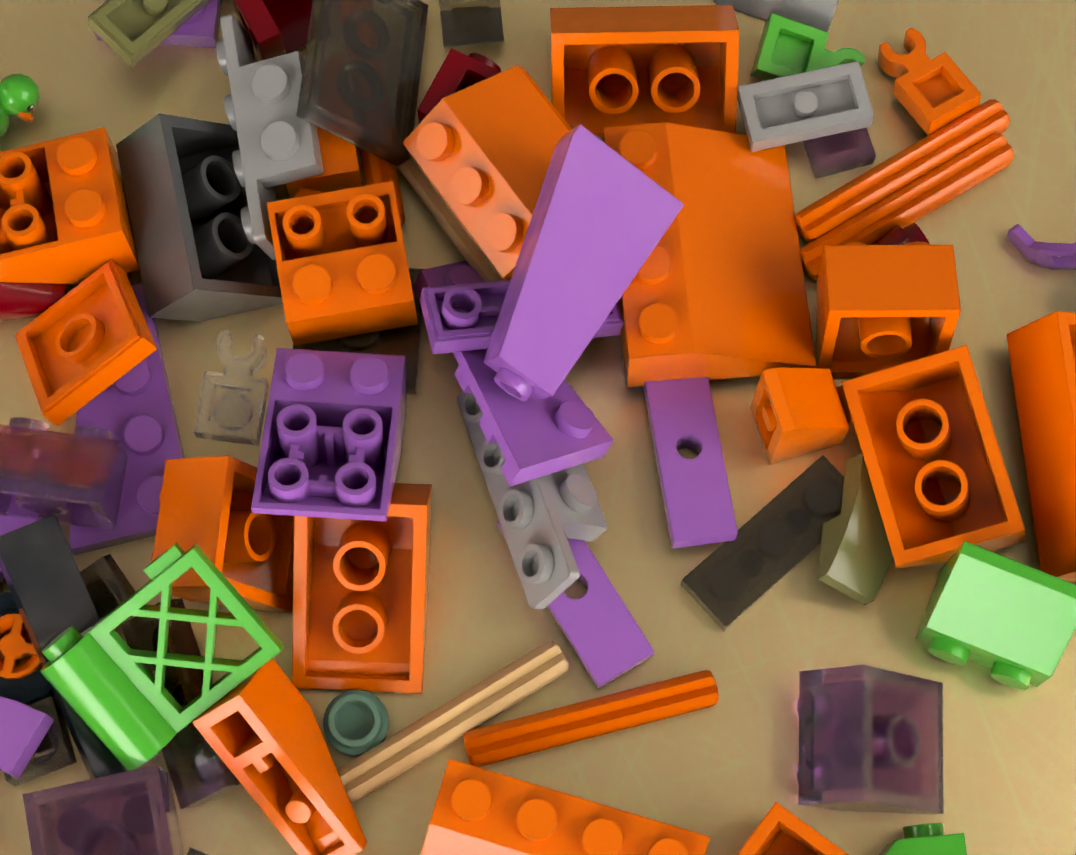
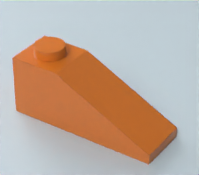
(283, 762)

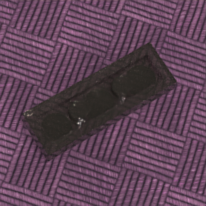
(767, 545)
(190, 760)

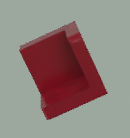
(275, 25)

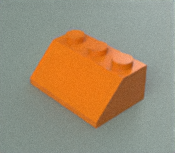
(645, 66)
(490, 158)
(933, 459)

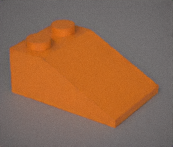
(363, 597)

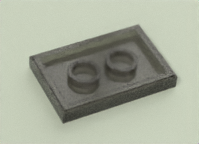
(364, 72)

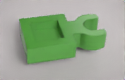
(796, 48)

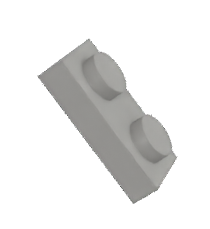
(805, 106)

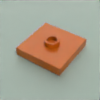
(84, 342)

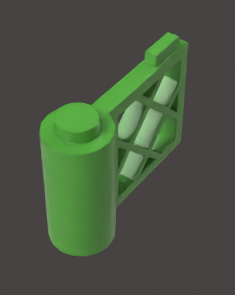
(116, 689)

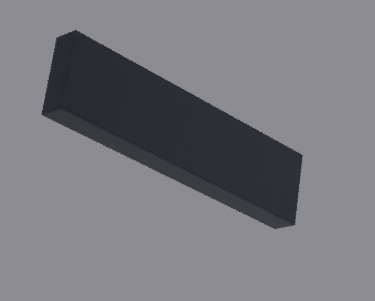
(50, 600)

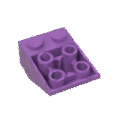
(331, 435)

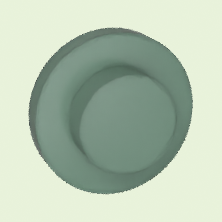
(355, 722)

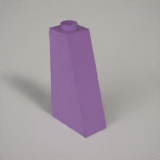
(577, 259)

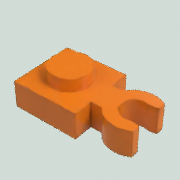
(928, 88)

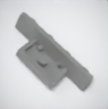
(271, 138)
(537, 515)

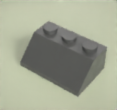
(190, 224)

